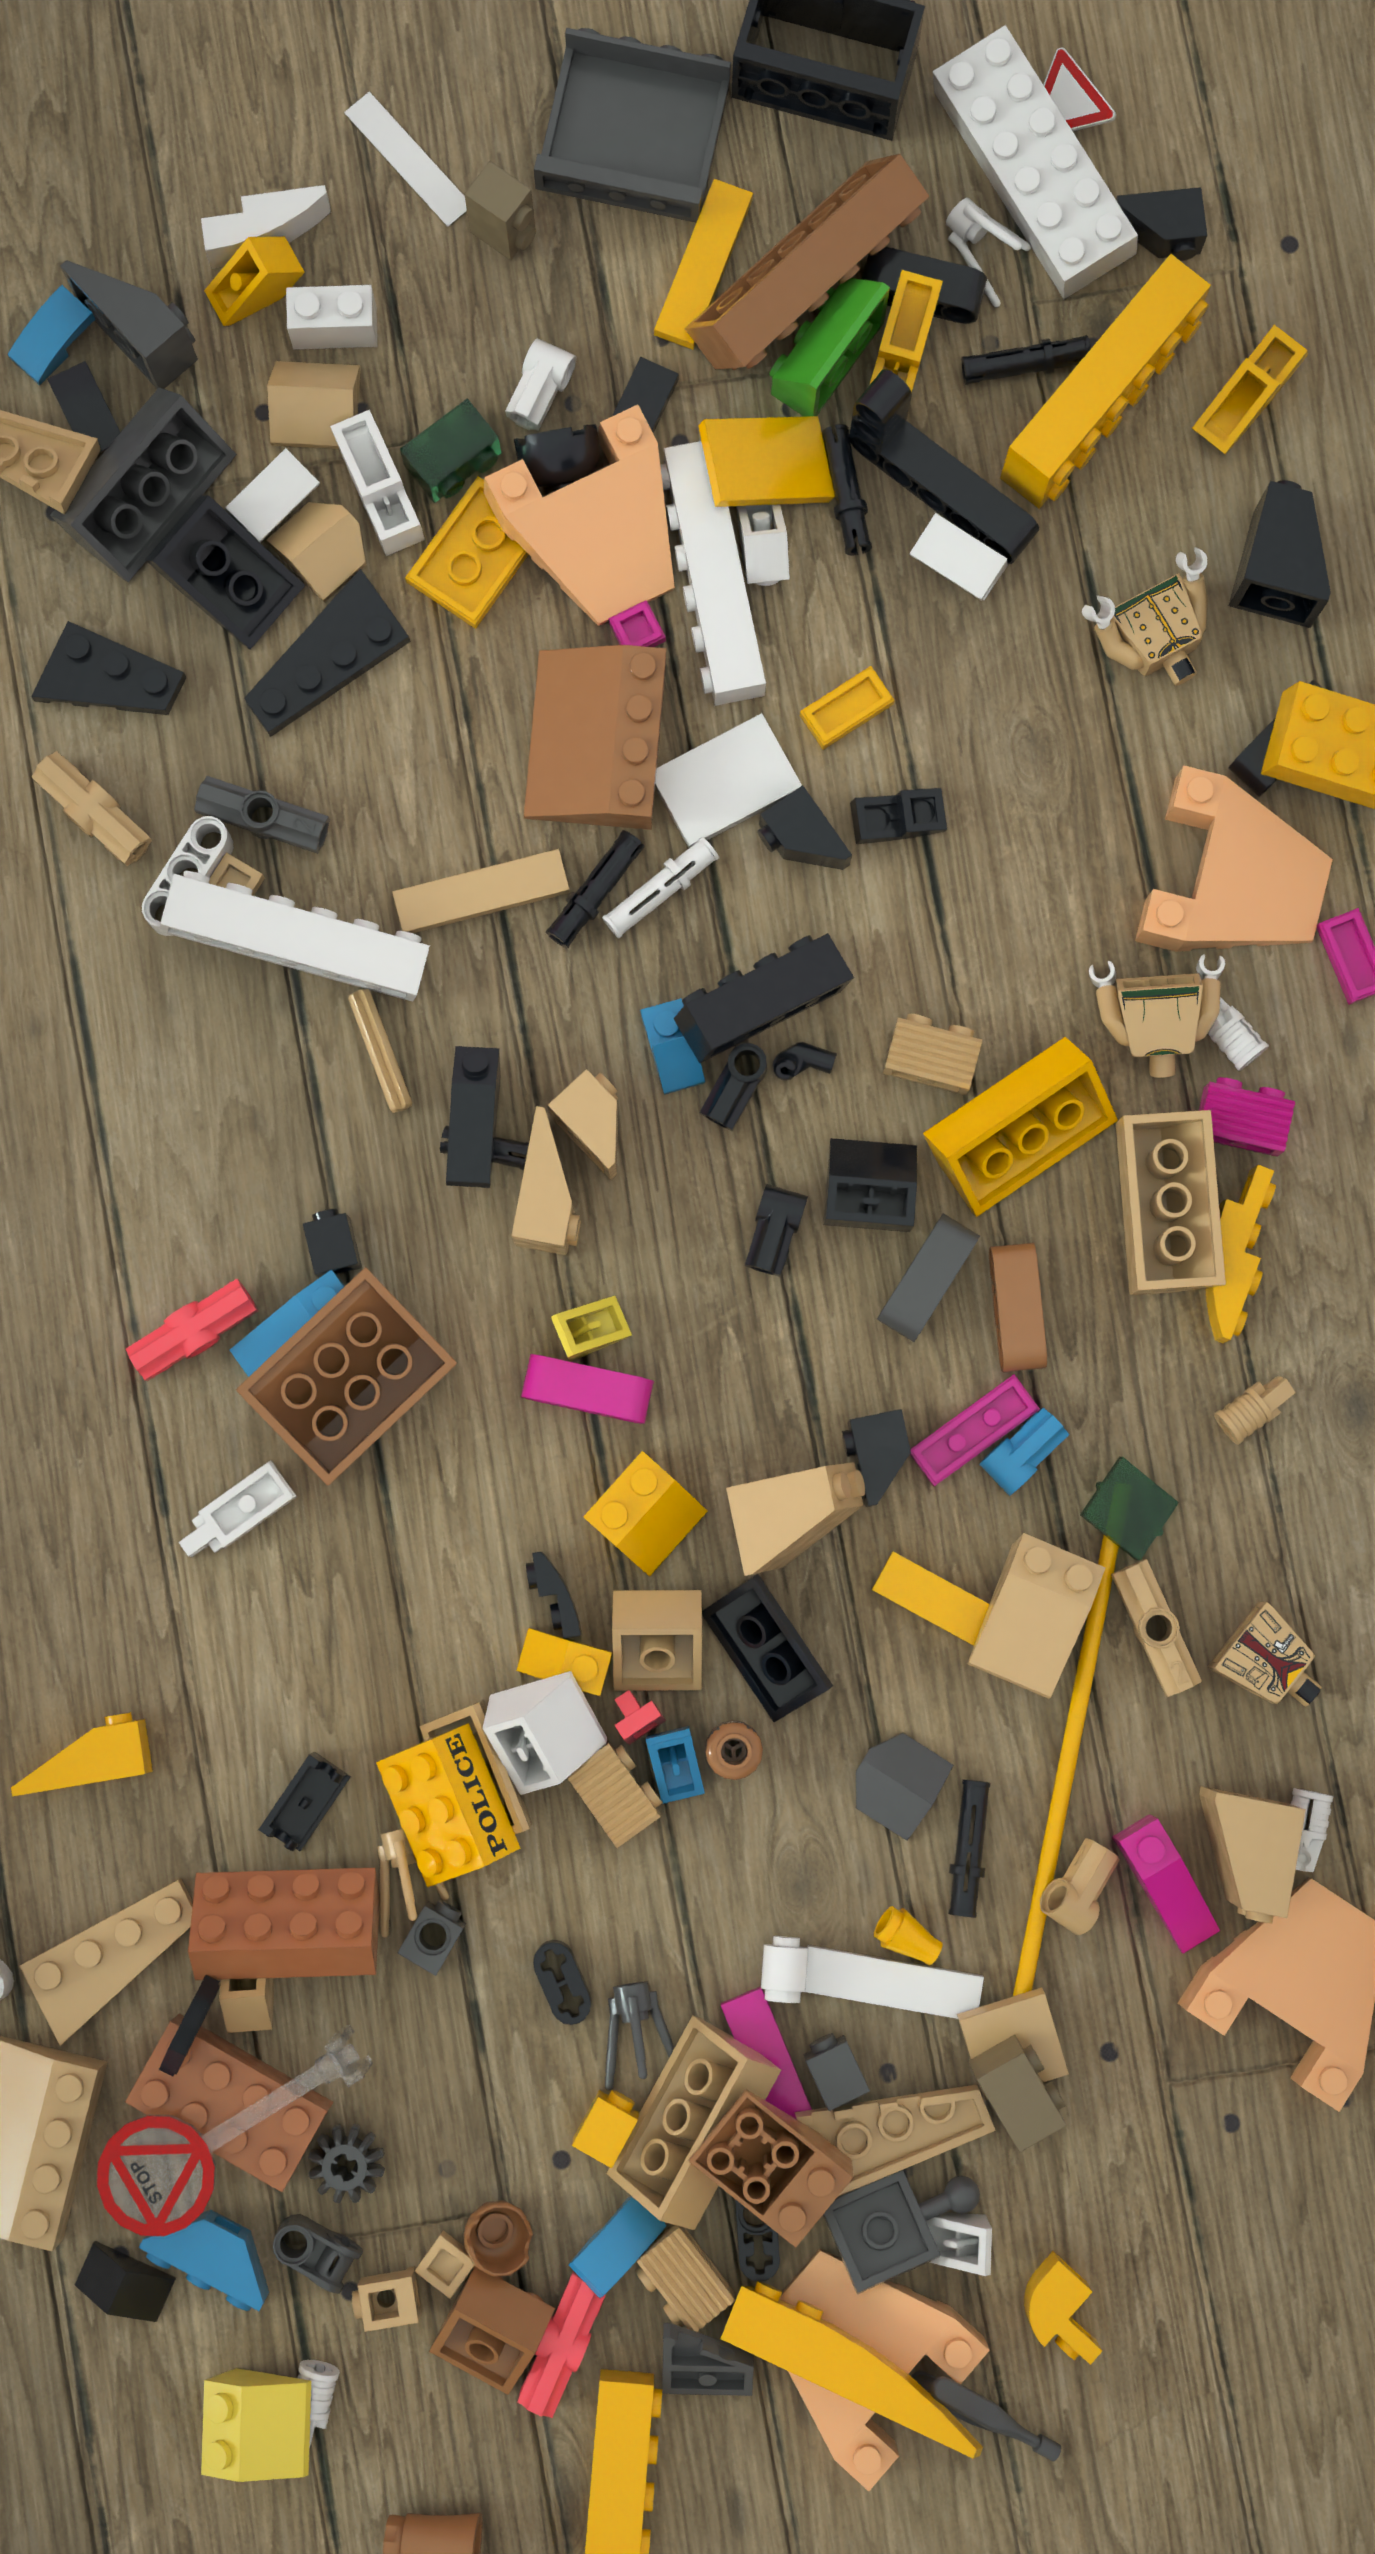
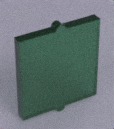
(1129, 1508)

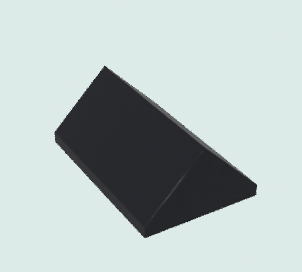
(766, 1648)

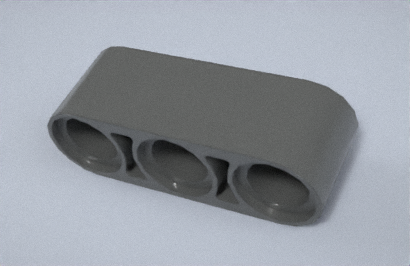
(928, 1277)

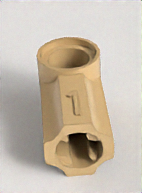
(1074, 1897)

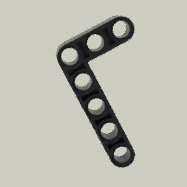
(931, 473)

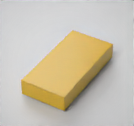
(847, 707)

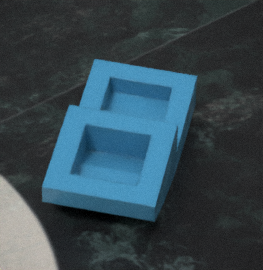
(48, 334)
(616, 2246)

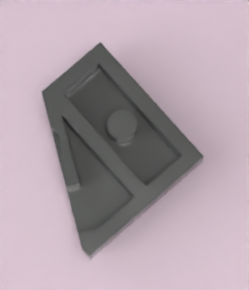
(704, 2364)

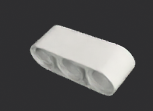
(187, 855)

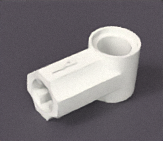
(544, 374)

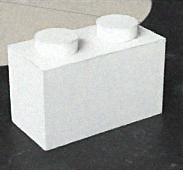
(331, 317)

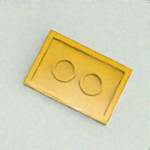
(766, 461)
(468, 559)

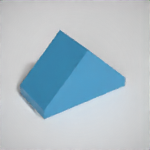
(675, 1764)

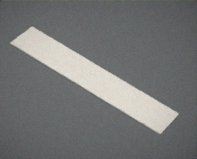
(407, 158)

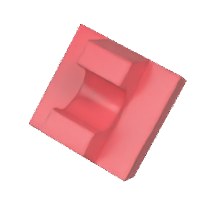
(637, 1719)

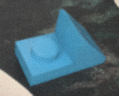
(671, 1052)

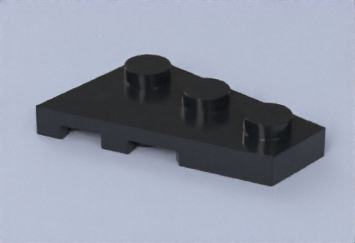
(101, 672)

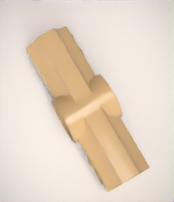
(91, 808)
(1169, 1654)

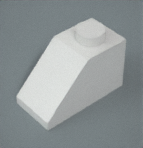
(763, 544)

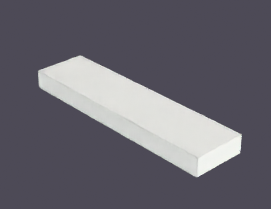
(891, 1982)

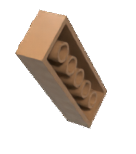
(808, 263)

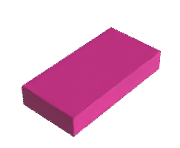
(1350, 954)

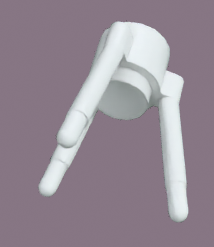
(972, 224)

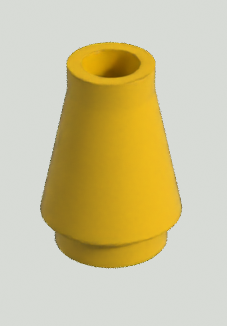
(905, 1935)

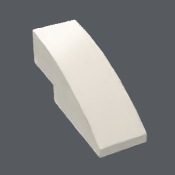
(264, 215)
(378, 483)

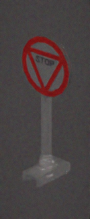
(164, 2171)

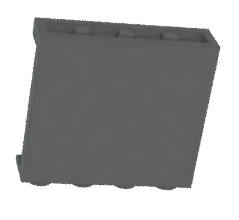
(633, 125)

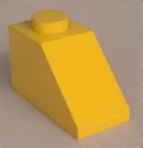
(253, 278)
(552, 1655)

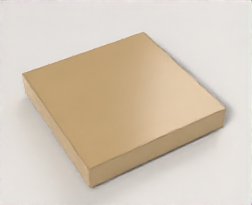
(1020, 2015)

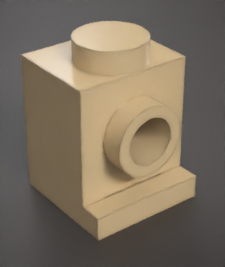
(378, 2315)

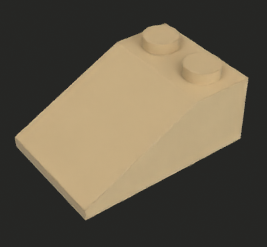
(544, 1206)
(1035, 1615)

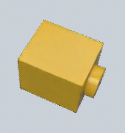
(606, 2127)

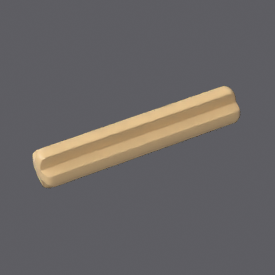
(380, 1050)

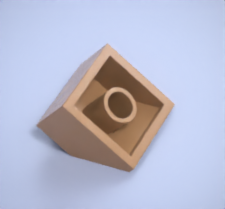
(492, 2330)

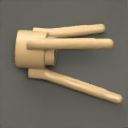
(398, 1851)

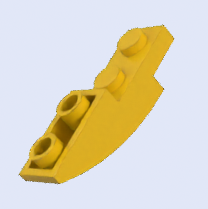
(1241, 1271)

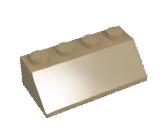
(1170, 1202)
(683, 2108)

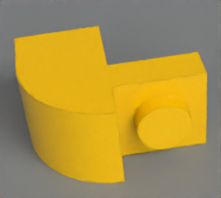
(1051, 2300)

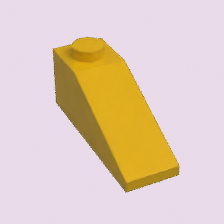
(99, 1755)

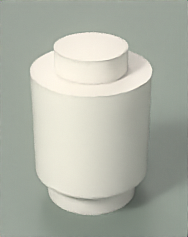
(784, 1970)

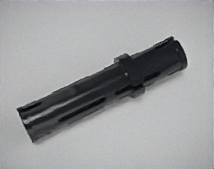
(1024, 360)
(850, 507)
(589, 896)
(965, 1902)

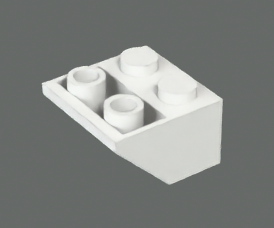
(542, 1731)

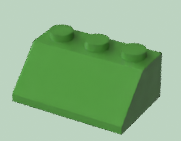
(829, 345)

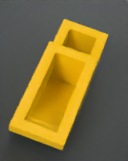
(908, 326)
(1250, 389)

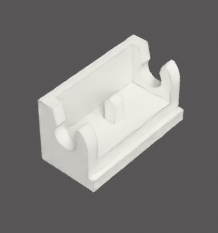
(272, 495)
(959, 557)

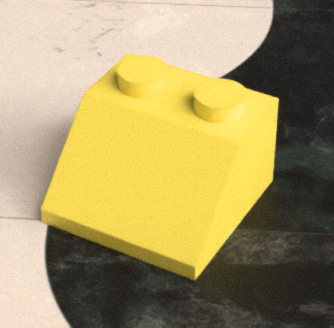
(255, 2426)

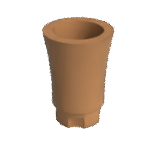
(433, 2534)

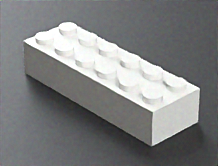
(1035, 162)

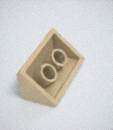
(508, 1794)

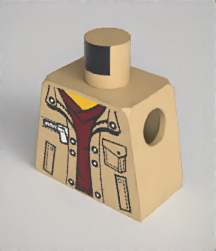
(1267, 1658)

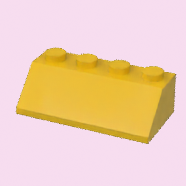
(1021, 1125)

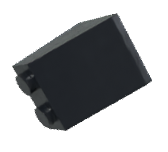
(1283, 558)

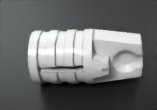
(1236, 1037)
(1312, 1838)
(322, 2387)

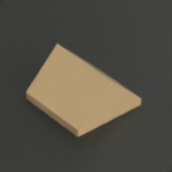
(309, 400)

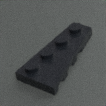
(331, 653)

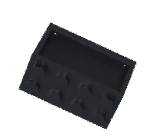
(821, 89)

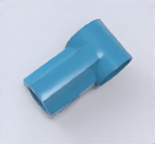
(1017, 1457)

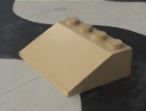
(44, 2134)

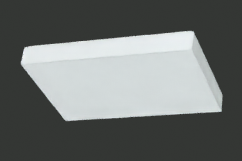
(725, 780)

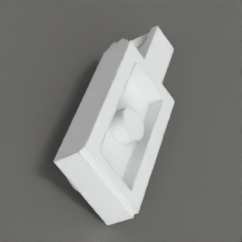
(239, 1510)

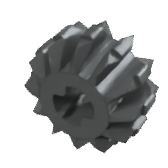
(339, 2177)

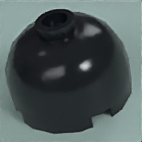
(559, 455)

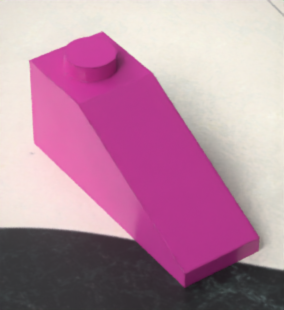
(1166, 1882)

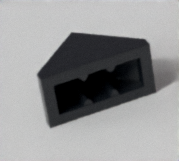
(123, 2284)

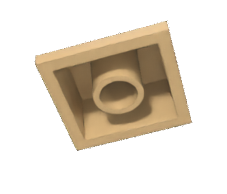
(590, 1119)
(657, 1640)

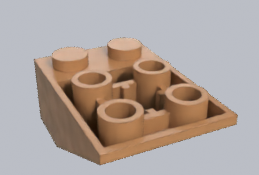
(774, 2166)

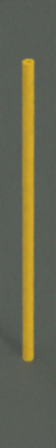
(1066, 1769)

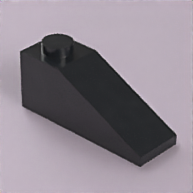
(473, 1116)

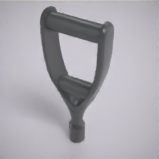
(983, 2413)

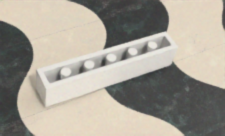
(714, 577)
(294, 937)

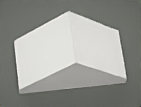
(963, 2241)

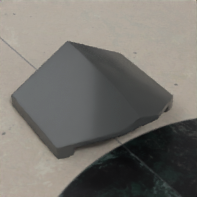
(899, 1783)

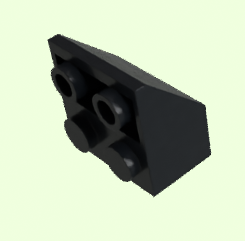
(871, 1185)

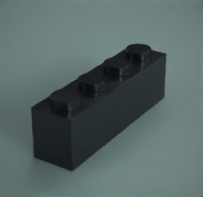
(762, 997)

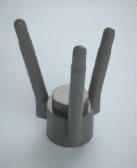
(633, 2003)

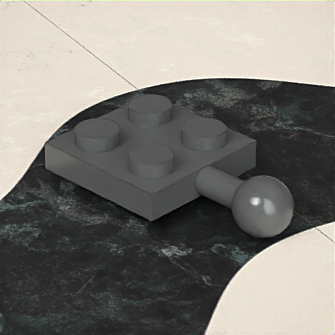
(885, 2229)

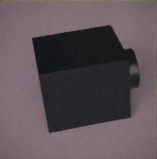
(332, 1243)

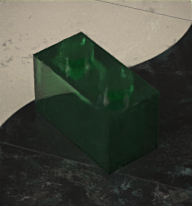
(451, 451)

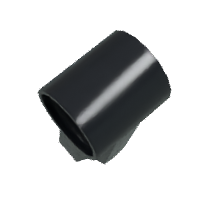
(733, 1089)
(777, 1221)

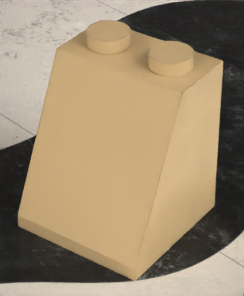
(791, 1512)
(1254, 1850)

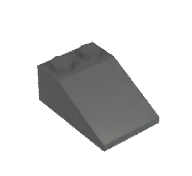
(137, 322)

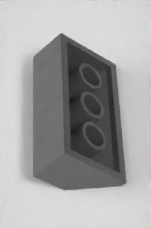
(145, 483)

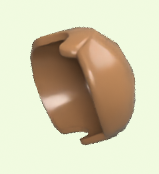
(498, 2238)

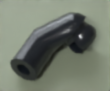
(799, 1058)

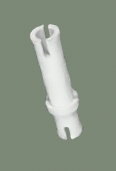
(700, 855)

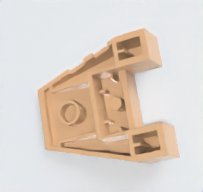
(601, 533)
(1254, 877)
(1309, 1973)
(896, 2325)

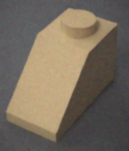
(247, 2004)

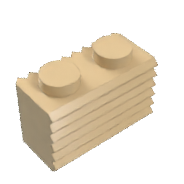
(933, 1054)
(615, 1794)
(684, 2278)

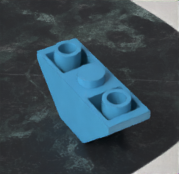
(215, 2255)

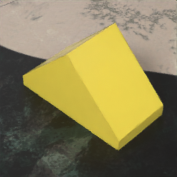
(591, 1327)

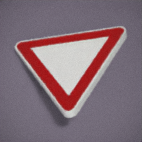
(1076, 94)

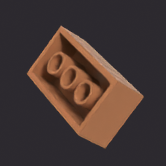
(285, 1923)
(219, 2083)

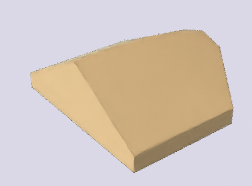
(321, 547)

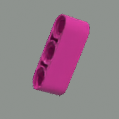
(587, 1389)

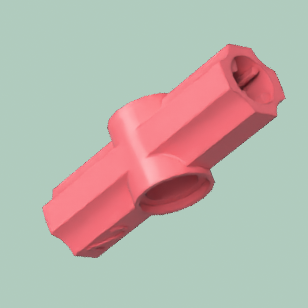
(191, 1330)
(560, 2348)

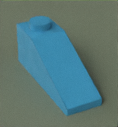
(285, 1322)

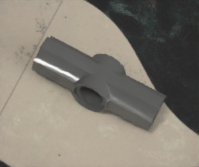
(236, 807)

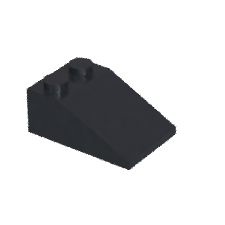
(225, 571)

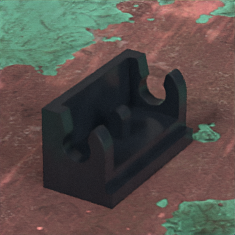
(305, 1802)

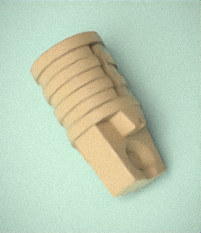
(1253, 1408)

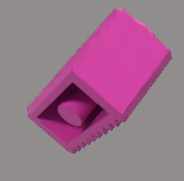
(1248, 1118)

